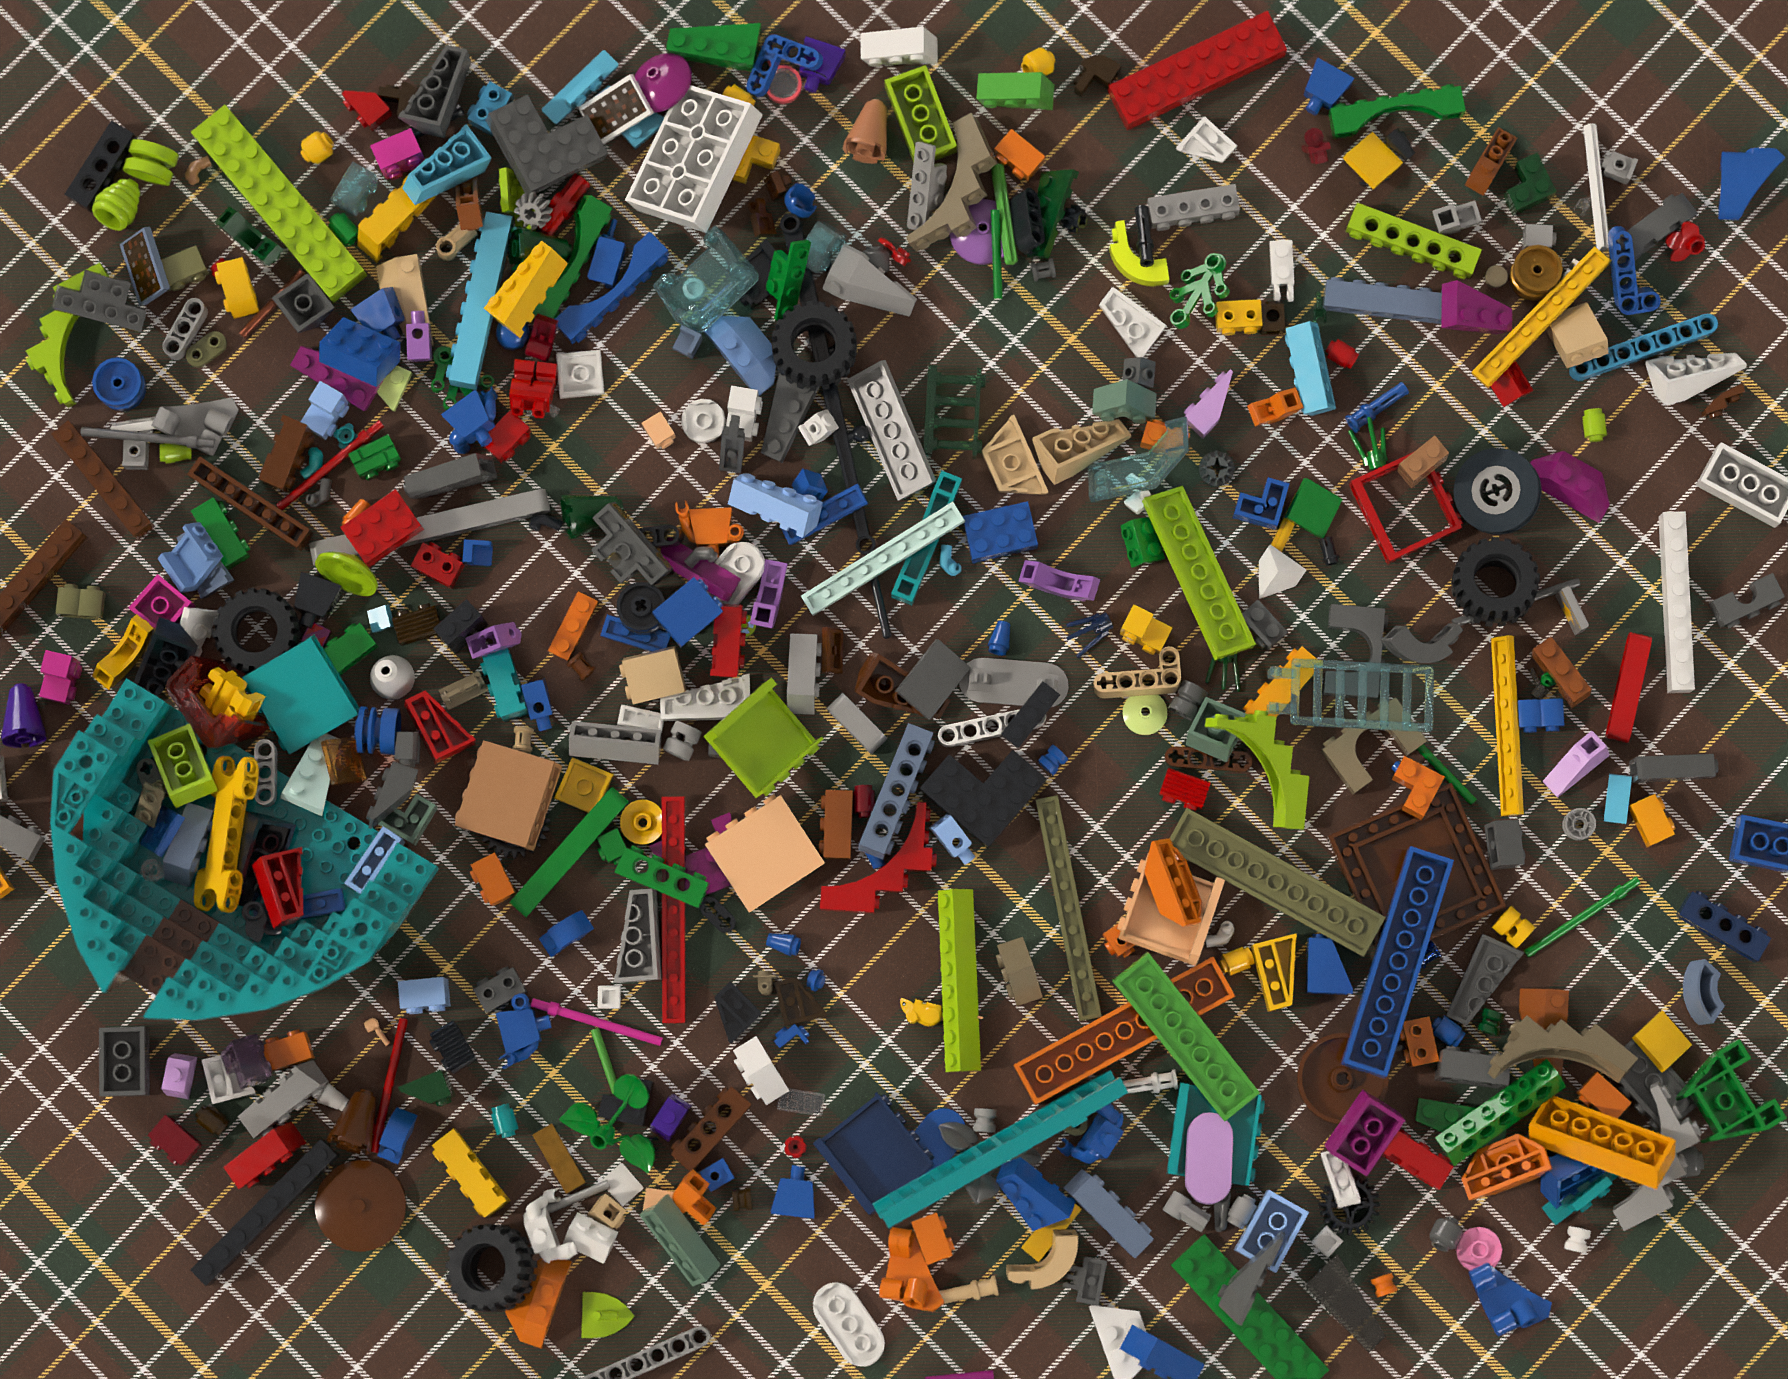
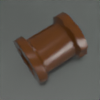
(581, 666)

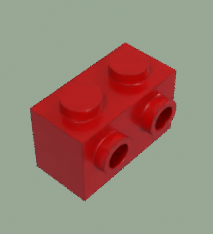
(438, 565)

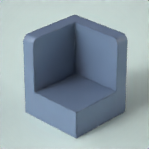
(687, 342)

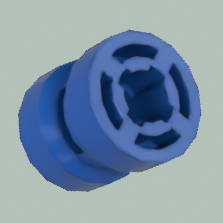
(1052, 760)

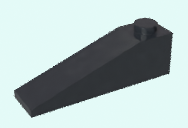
(165, 654)
(260, 837)

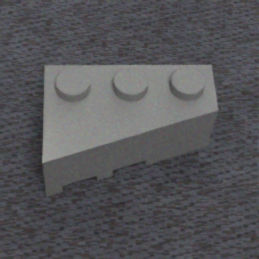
(803, 673)
(19, 839)

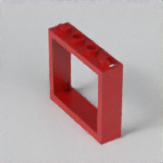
(1369, 513)

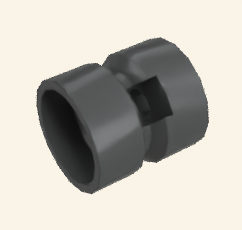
(1188, 700)

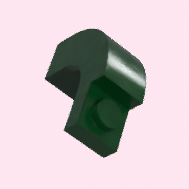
(248, 237)

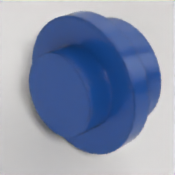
(816, 980)

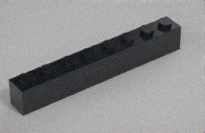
(264, 1212)

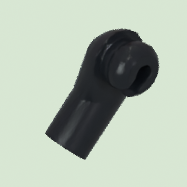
(545, 520)

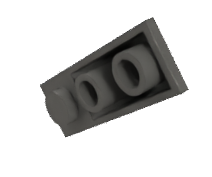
(396, 790)

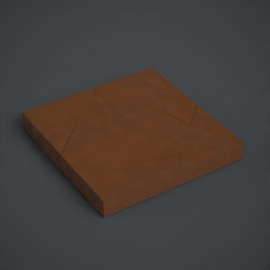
(1375, 850)

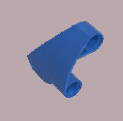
(1742, 177)
(1507, 1302)

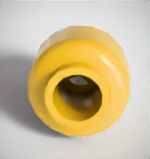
(1039, 61)
(317, 147)

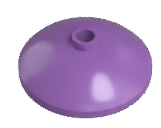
(978, 244)

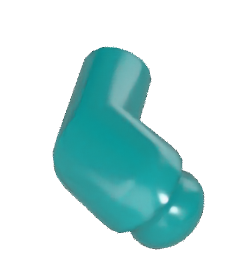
(315, 462)

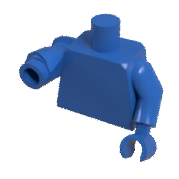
(472, 420)
(520, 1030)
(1099, 1138)

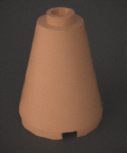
(868, 134)

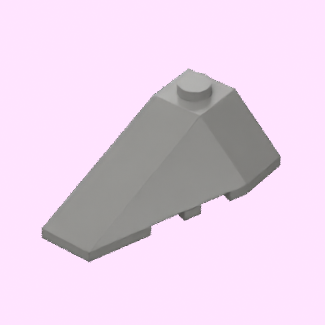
(861, 282)

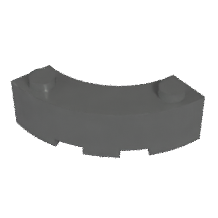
(1659, 224)

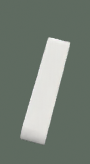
(980, 726)

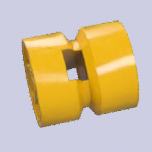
(1512, 918)

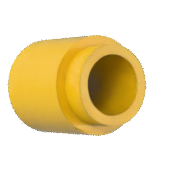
(738, 93)
(1236, 961)

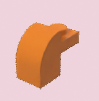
(1276, 407)
(689, 1197)

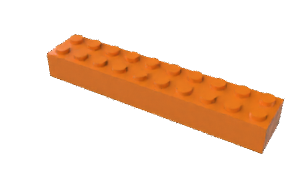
(1113, 1036)

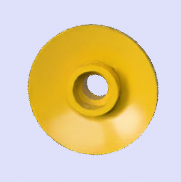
(633, 814)

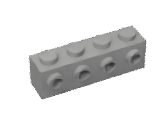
(1193, 206)
(614, 742)

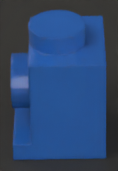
(724, 1172)

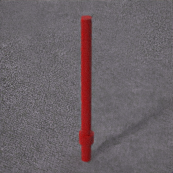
(364, 437)
(388, 1086)

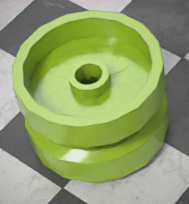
(150, 162)

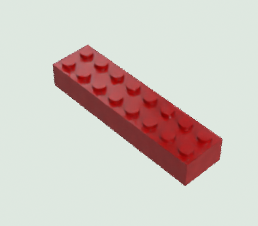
(1197, 70)

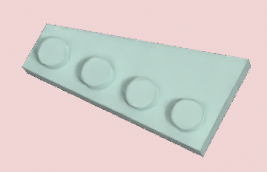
(310, 779)

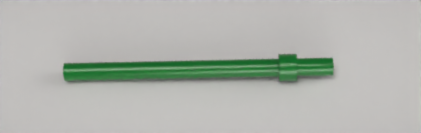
(1619, 893)

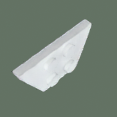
(1112, 1329)

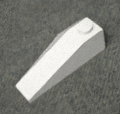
(1683, 378)

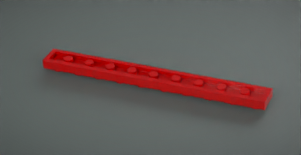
(673, 915)

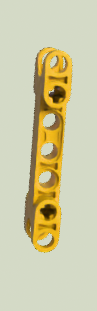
(220, 875)

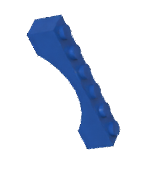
(578, 319)

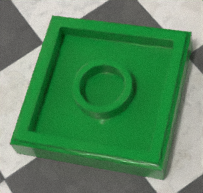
(1313, 508)

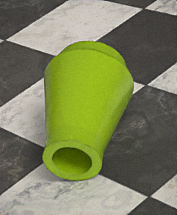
(173, 453)

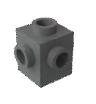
(1139, 371)

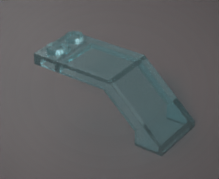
(1142, 470)

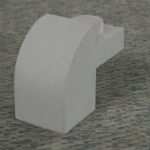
(1453, 219)

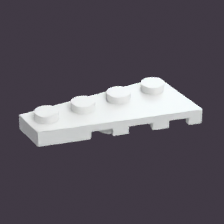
(706, 702)

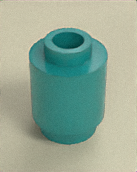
(504, 1120)

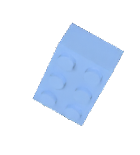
(1270, 1218)

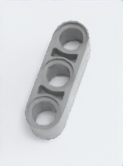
(185, 318)
(856, 723)
(266, 762)

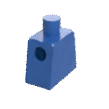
(1326, 86)
(381, 312)
(538, 692)
(794, 1195)

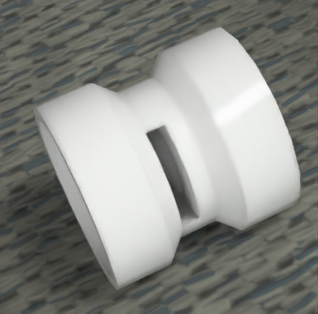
(1577, 1240)

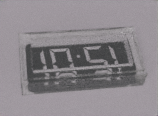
(802, 1102)

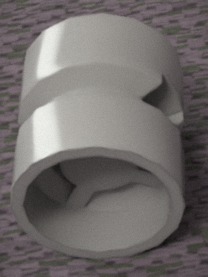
(676, 746)

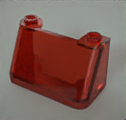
(212, 730)

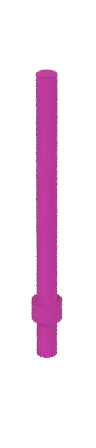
(555, 1009)

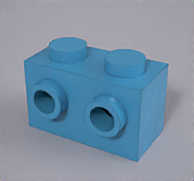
(490, 98)

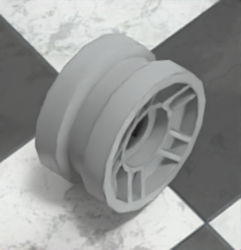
(1581, 815)

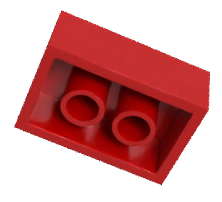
(382, 528)

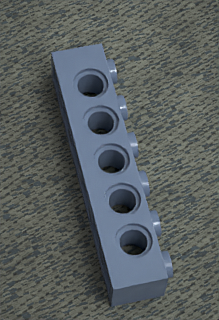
(913, 738)

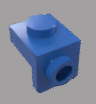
(785, 1035)

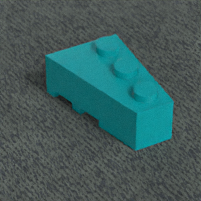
(504, 685)

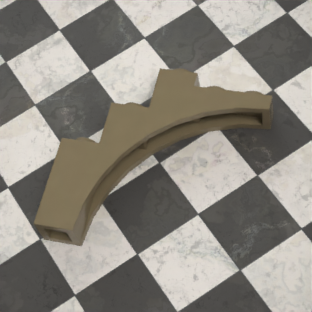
(966, 189)
(1561, 1041)

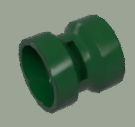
(1490, 1027)

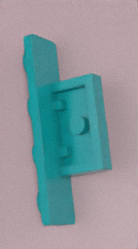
(1581, 1200)

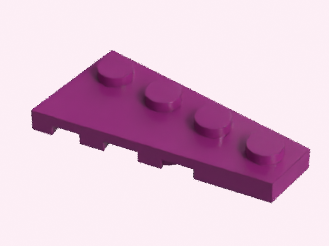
(354, 390)

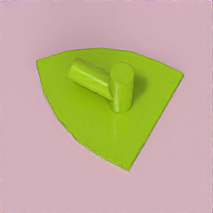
(603, 1315)

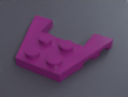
(702, 860)

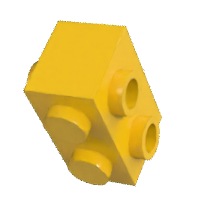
(1238, 314)

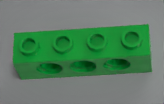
(628, 868)

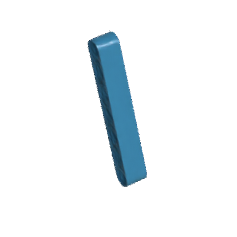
(1654, 345)

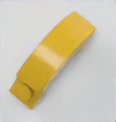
(125, 654)

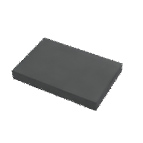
(932, 679)

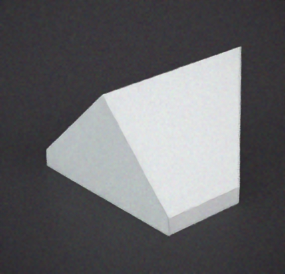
(1277, 572)

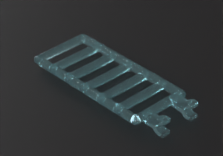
(1362, 667)

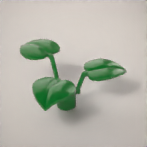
(634, 1149)

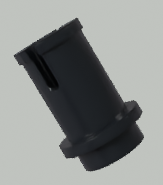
(1329, 552)

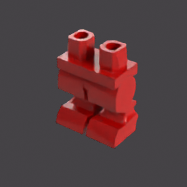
(531, 394)

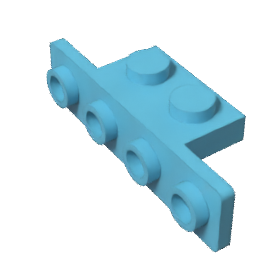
(578, 89)

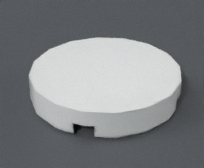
(703, 421)

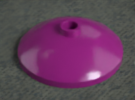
(664, 80)

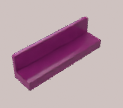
(718, 580)

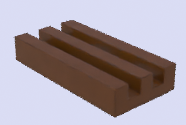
(832, 650)

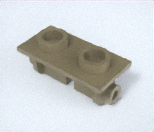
(463, 690)
(150, 802)
(765, 981)

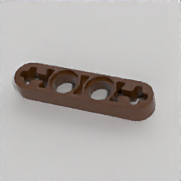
(1207, 763)

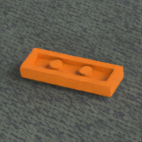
(573, 626)

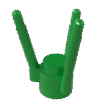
(1377, 457)

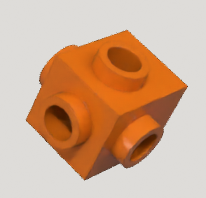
(1113, 946)

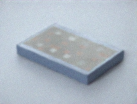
(144, 266)

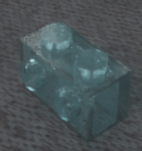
(354, 189)

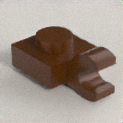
(761, 220)

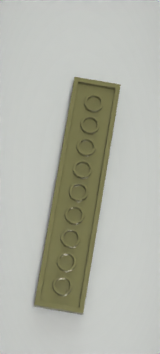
(1276, 882)

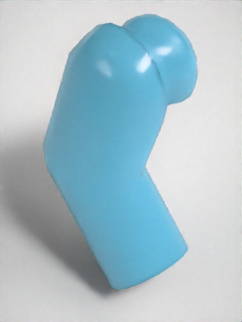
(947, 562)

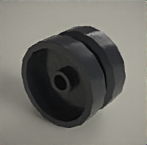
(630, 601)

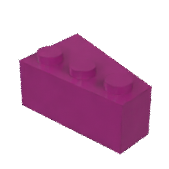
(1473, 311)

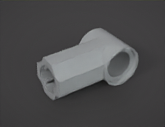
(1182, 1208)

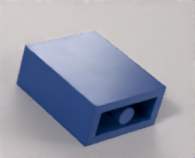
(688, 611)

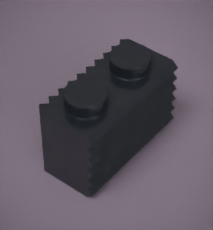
(453, 1047)

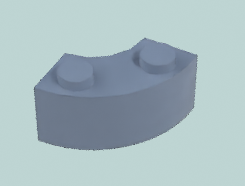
(1701, 992)

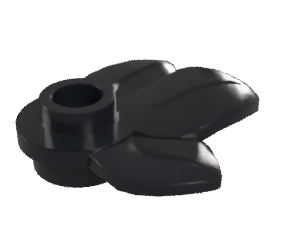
(259, 924)

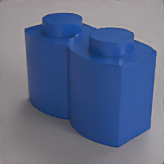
(1540, 714)

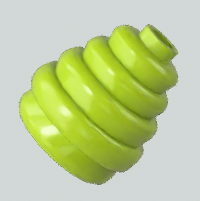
(117, 204)

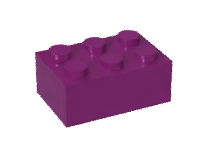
(1364, 1132)

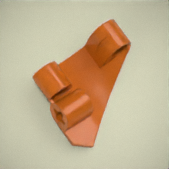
(908, 1274)

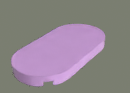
(1209, 1158)

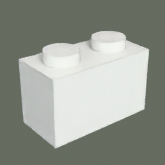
(591, 1237)

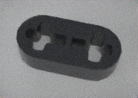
(721, 911)

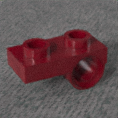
(542, 338)

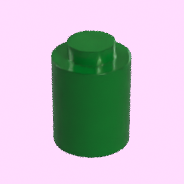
(343, 229)

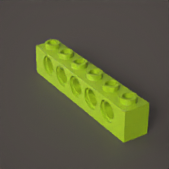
(1405, 230)

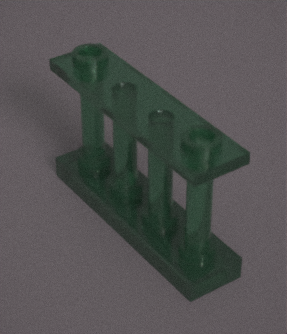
(935, 400)

